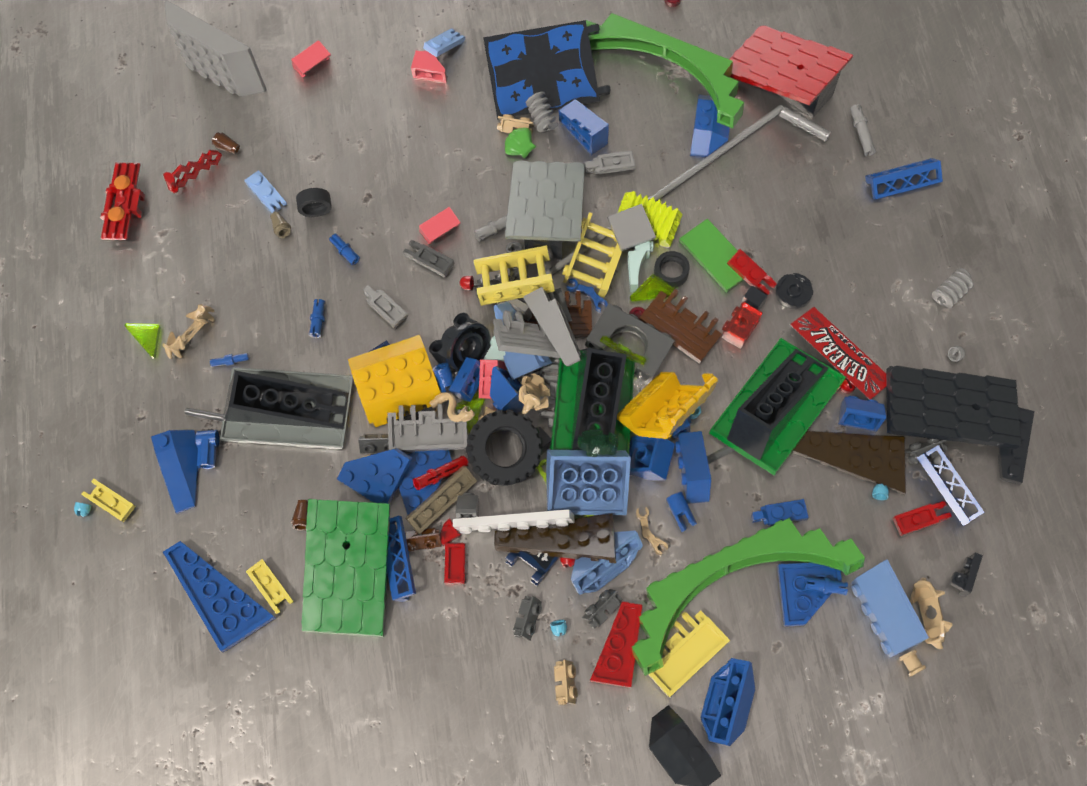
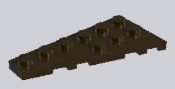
(860, 455)
(587, 537)

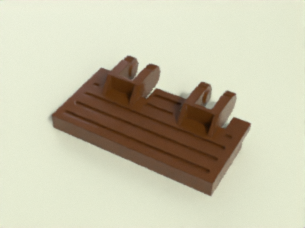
(581, 317)
(688, 337)

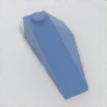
(518, 363)

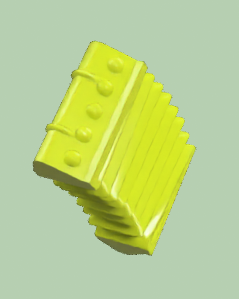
(662, 218)

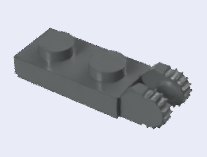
(429, 258)

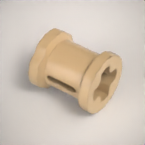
(912, 662)

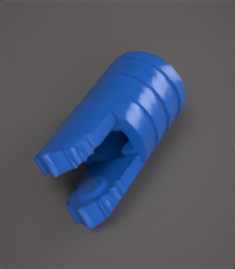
(443, 376)
(680, 507)

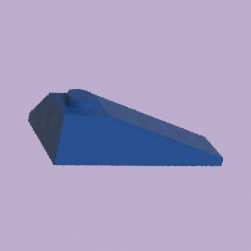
(178, 463)

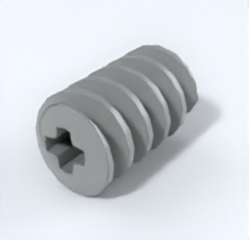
(540, 114)
(953, 288)

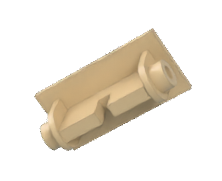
(508, 123)
(567, 692)

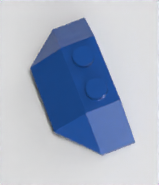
(707, 132)
(728, 702)

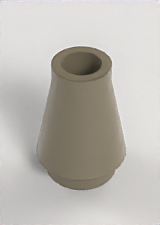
(280, 225)

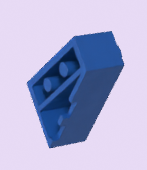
(585, 126)
(694, 467)

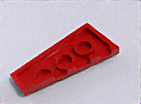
(617, 658)

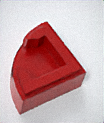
(448, 532)

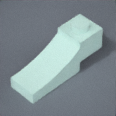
(635, 262)

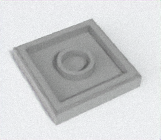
(631, 227)

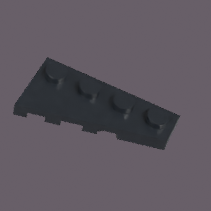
(1013, 460)

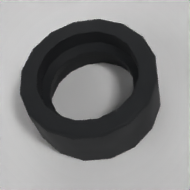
(306, 199)
(675, 257)

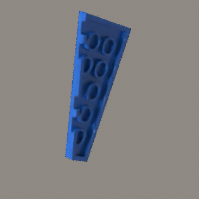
(221, 604)

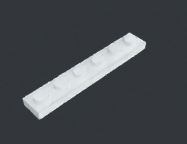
(521, 521)

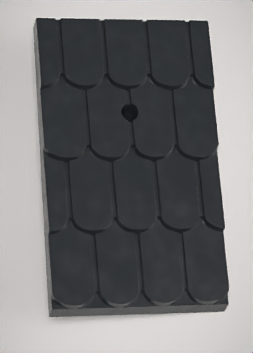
(952, 406)

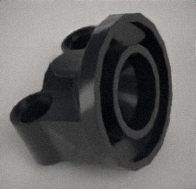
(460, 341)

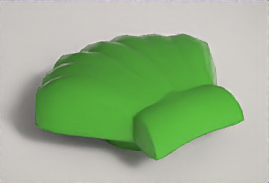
(519, 142)

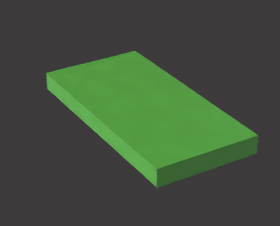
(712, 253)

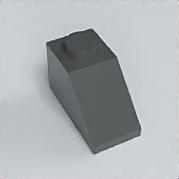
(467, 505)

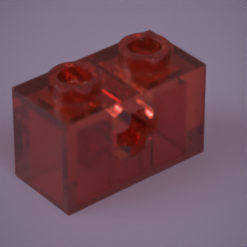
(739, 334)

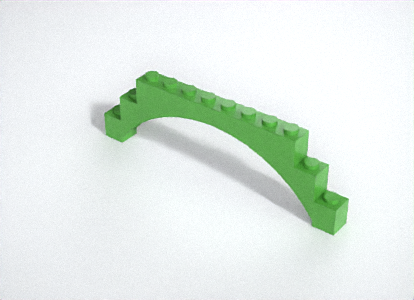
(708, 68)
(772, 544)

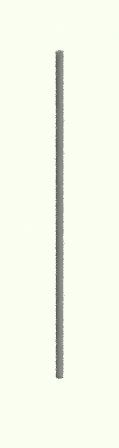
(599, 237)

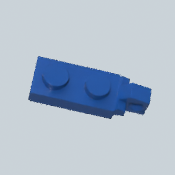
(772, 513)

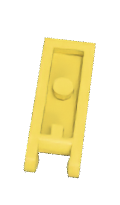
(110, 501)
(268, 585)

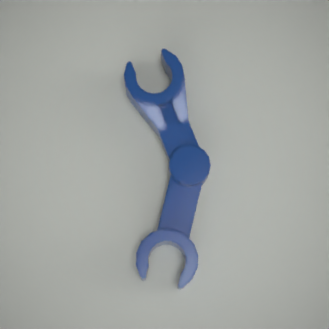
(597, 300)

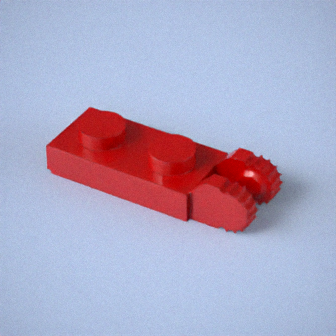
(750, 271)
(920, 518)

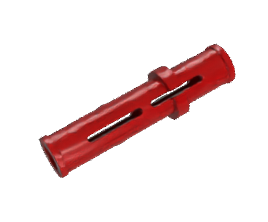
(434, 475)

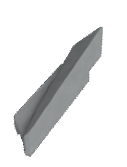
(555, 325)

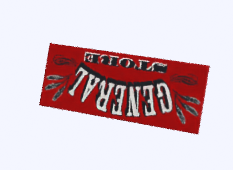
(841, 352)

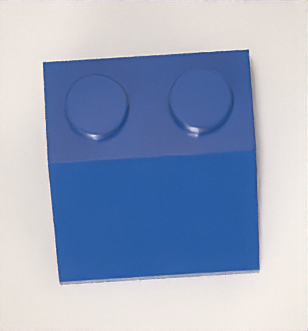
(505, 391)
(861, 413)
(650, 457)

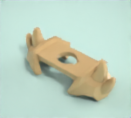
(200, 318)
(536, 388)
(927, 595)

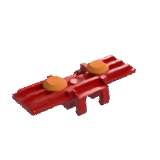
(126, 202)

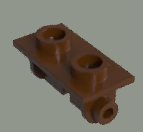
(428, 540)

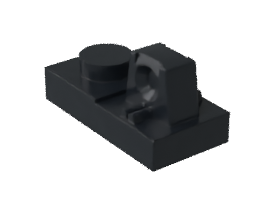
(966, 581)

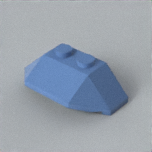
(592, 575)

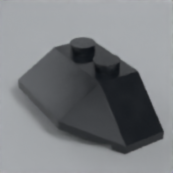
(680, 751)

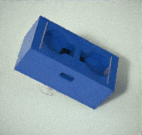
(466, 380)

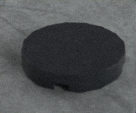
(794, 290)

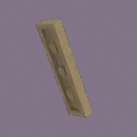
(441, 499)

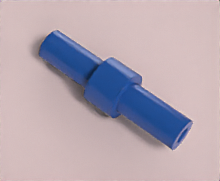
(229, 359)

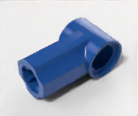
(206, 443)

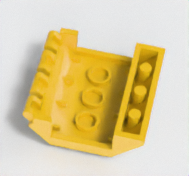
(394, 378)
(664, 405)

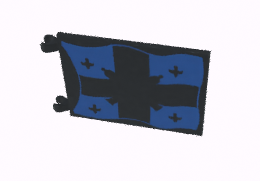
(543, 60)

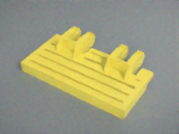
(688, 654)

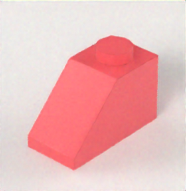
(427, 67)

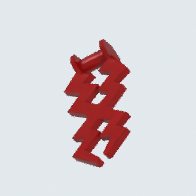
(199, 165)

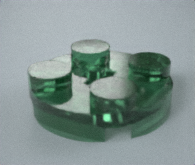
(597, 443)

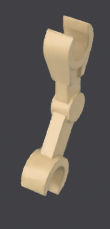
(646, 533)

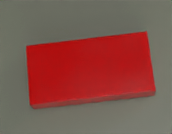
(455, 563)

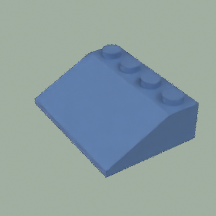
(587, 483)
(888, 609)

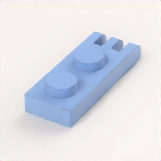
(443, 42)
(265, 191)

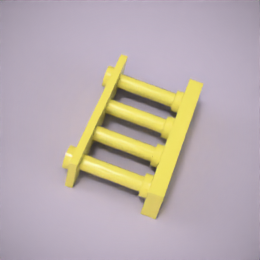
(608, 268)
(515, 289)

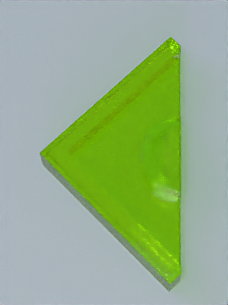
(651, 289)
(146, 335)
(618, 348)
(476, 405)

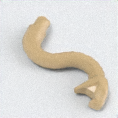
(464, 414)

